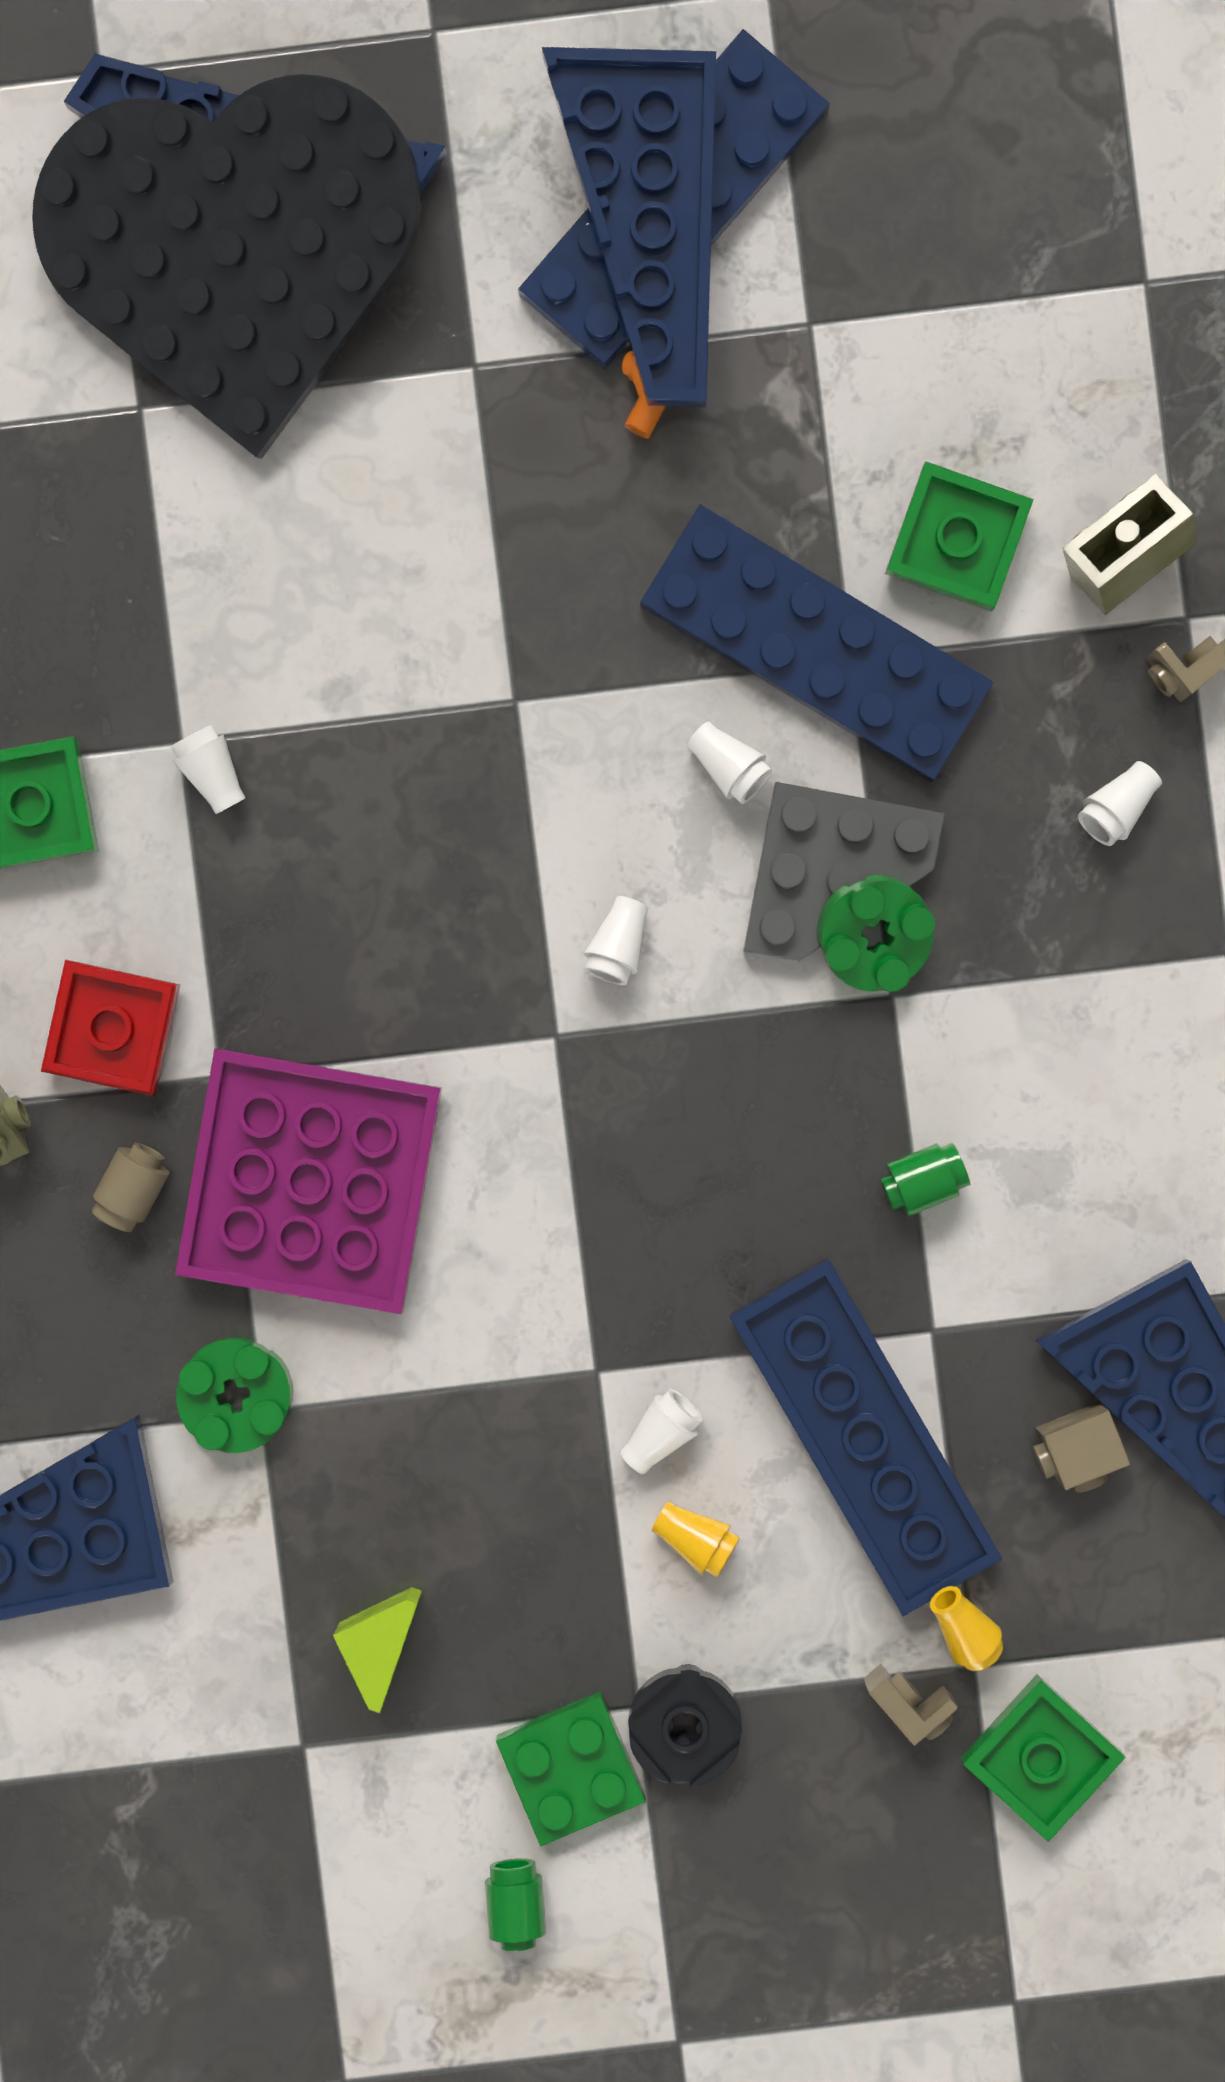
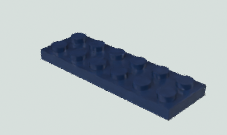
(757, 125)
(816, 643)
(865, 1436)

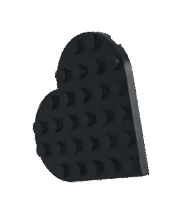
(234, 243)

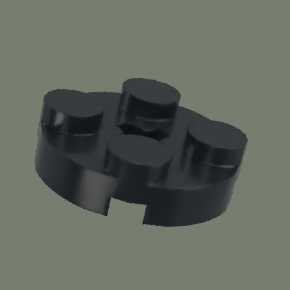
(685, 1759)

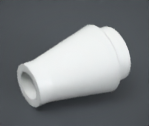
(731, 763)
(209, 767)
(1118, 805)
(617, 943)
(662, 1430)

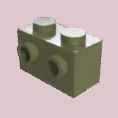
(1130, 544)

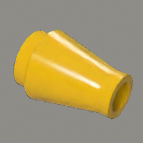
(697, 1538)
(968, 1632)

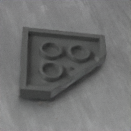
(820, 844)

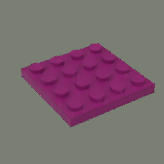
(308, 1181)

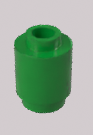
(925, 1178)
(515, 1904)

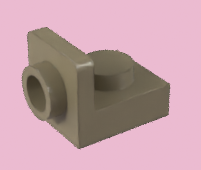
(1174, 678)
(899, 1702)

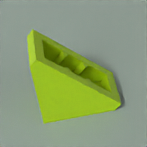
(374, 1642)

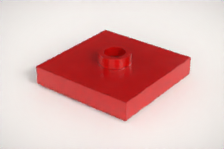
(110, 1028)

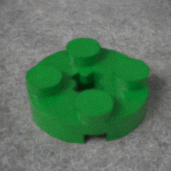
(889, 962)
(217, 1424)

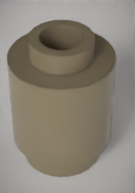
(129, 1186)

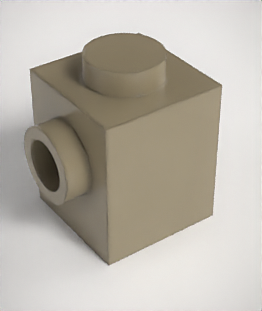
(1080, 1448)

